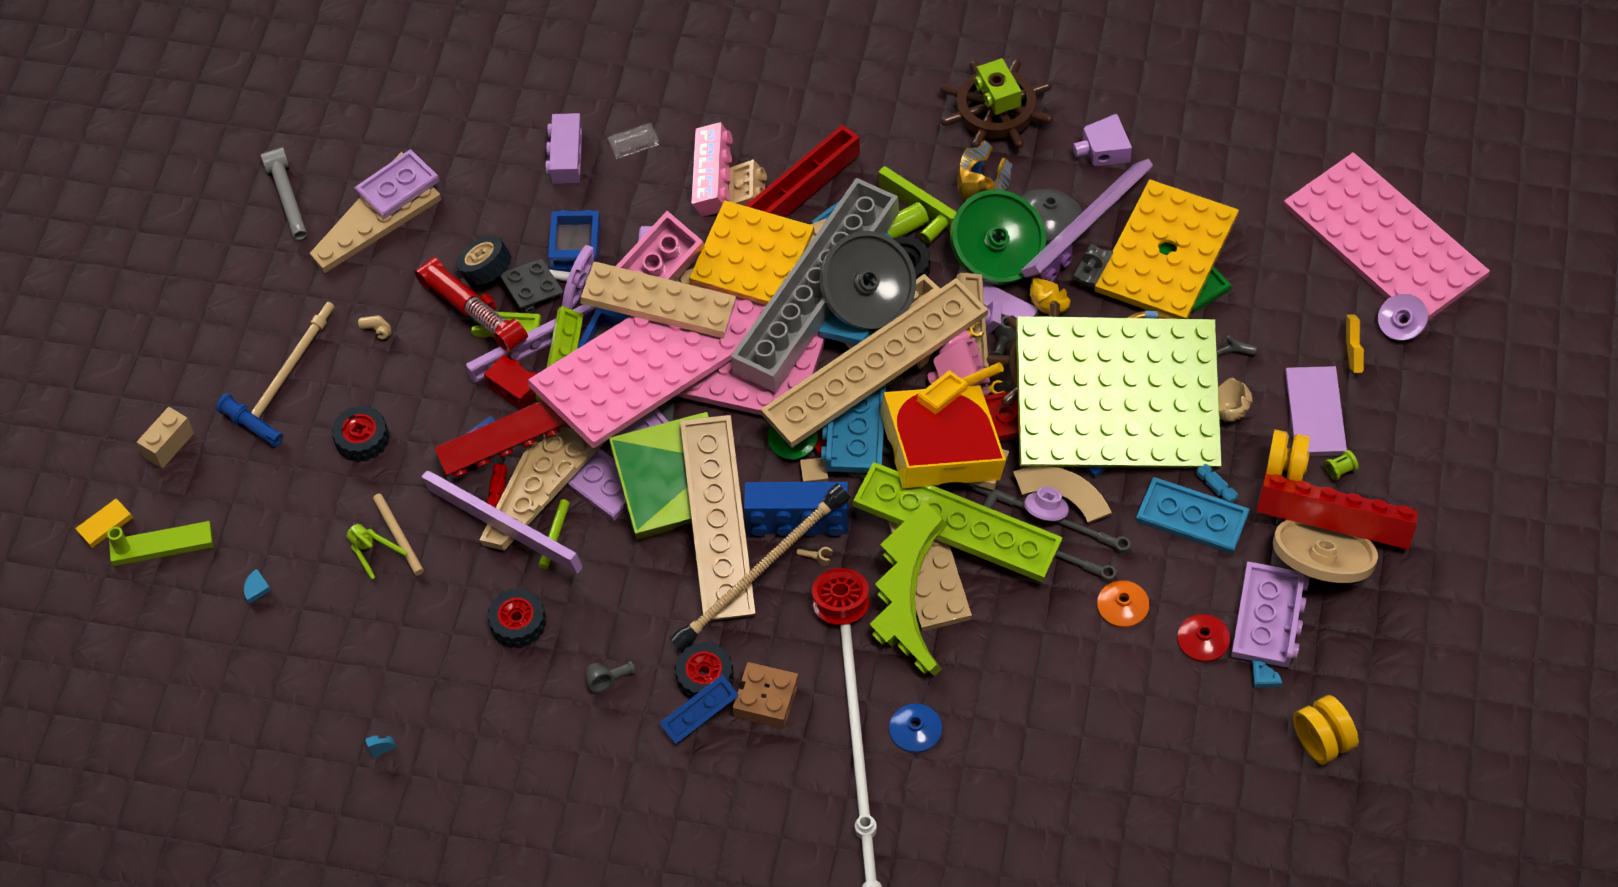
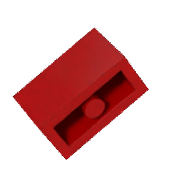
(510, 382)

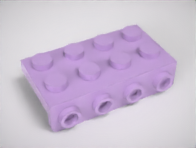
(1270, 614)

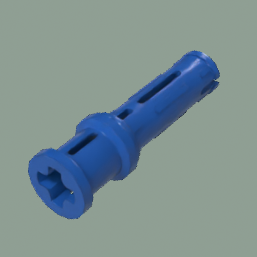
(241, 414)

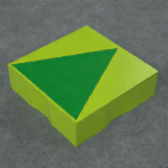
(654, 477)

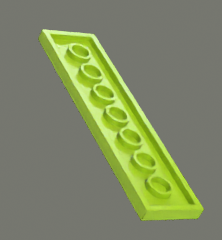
(969, 524)

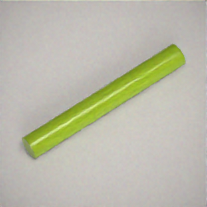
(555, 529)

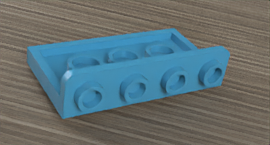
(855, 437)

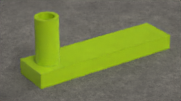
(909, 193)
(565, 335)
(158, 543)

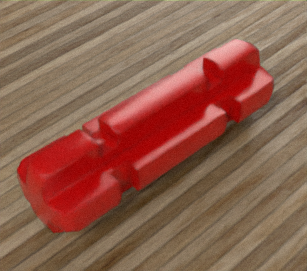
(497, 484)

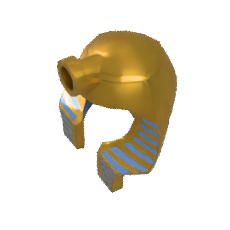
(969, 177)

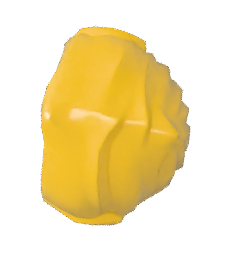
(1045, 292)

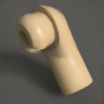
(376, 322)

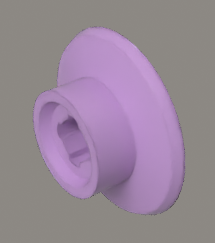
(1046, 504)

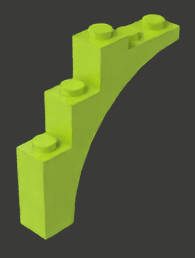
(906, 553)

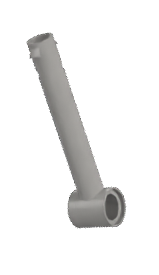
(275, 163)

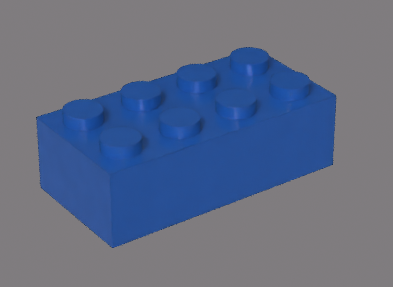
(784, 505)

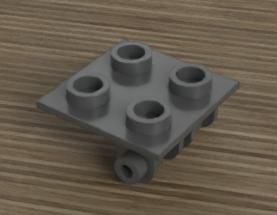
(531, 284)

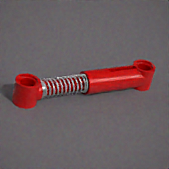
(436, 277)

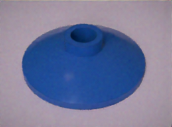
(917, 738)

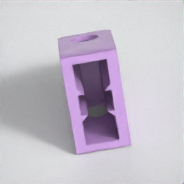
(1104, 142)

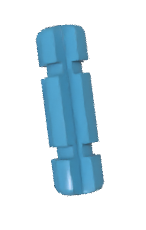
(1216, 483)

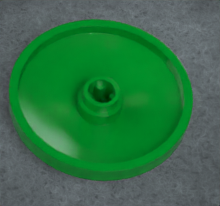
(999, 217)

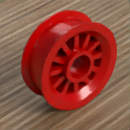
(840, 596)

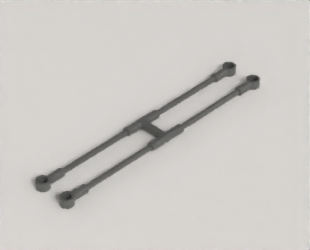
(993, 495)

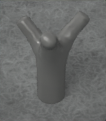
(1236, 346)

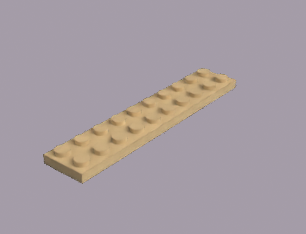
(873, 362)

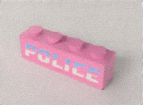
(711, 168)

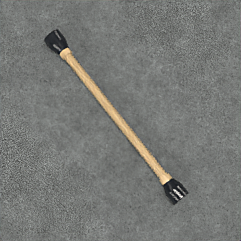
(834, 498)

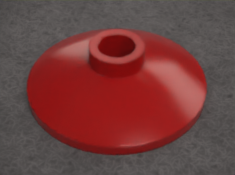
(1203, 647)

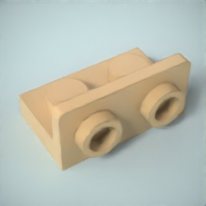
(746, 182)

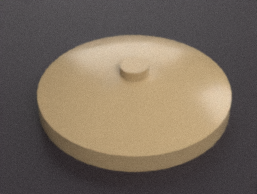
(1324, 552)

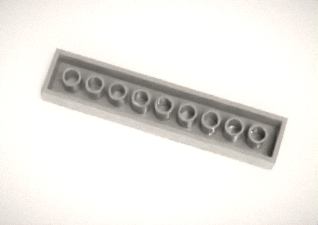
(798, 305)

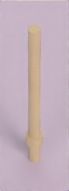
(316, 324)

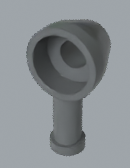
(1005, 335)
(601, 678)

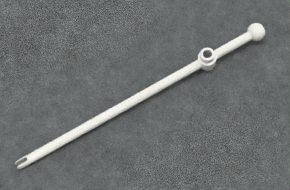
(865, 825)

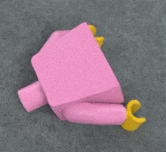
(962, 358)

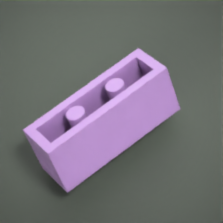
(564, 148)

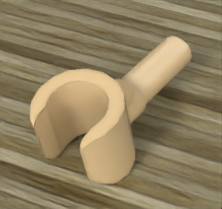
(817, 555)

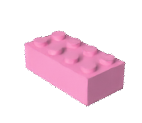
(664, 250)

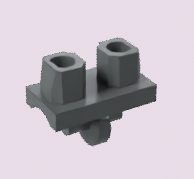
(1092, 266)

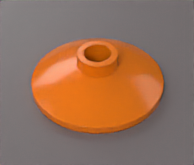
(1123, 613)

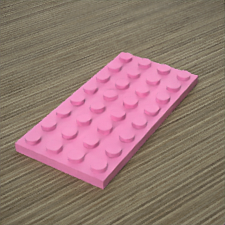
(1385, 236)
(628, 374)

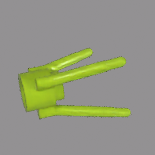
(363, 539)

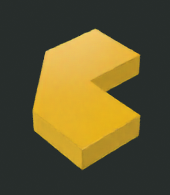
(1354, 349)

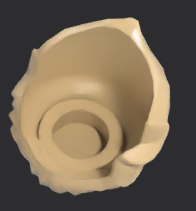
(1233, 400)

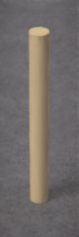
(398, 534)

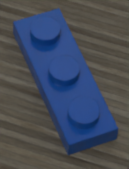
(699, 708)

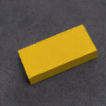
(942, 392)
(96, 527)

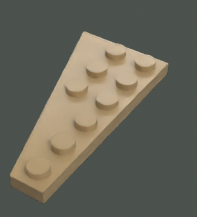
(363, 227)
(538, 479)

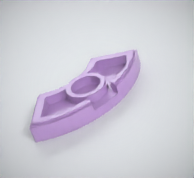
(577, 277)

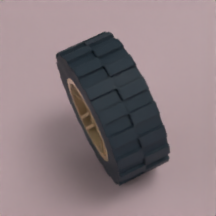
(483, 260)

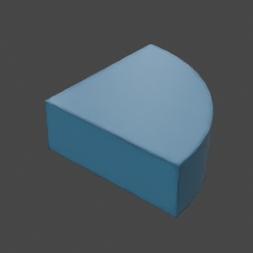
(255, 587)
(1265, 676)
(380, 746)

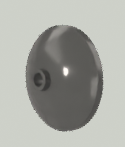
(1054, 208)

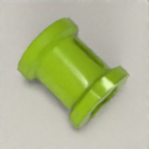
(1341, 465)

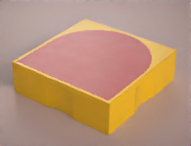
(942, 447)

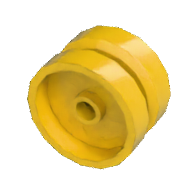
(1288, 460)
(1325, 729)

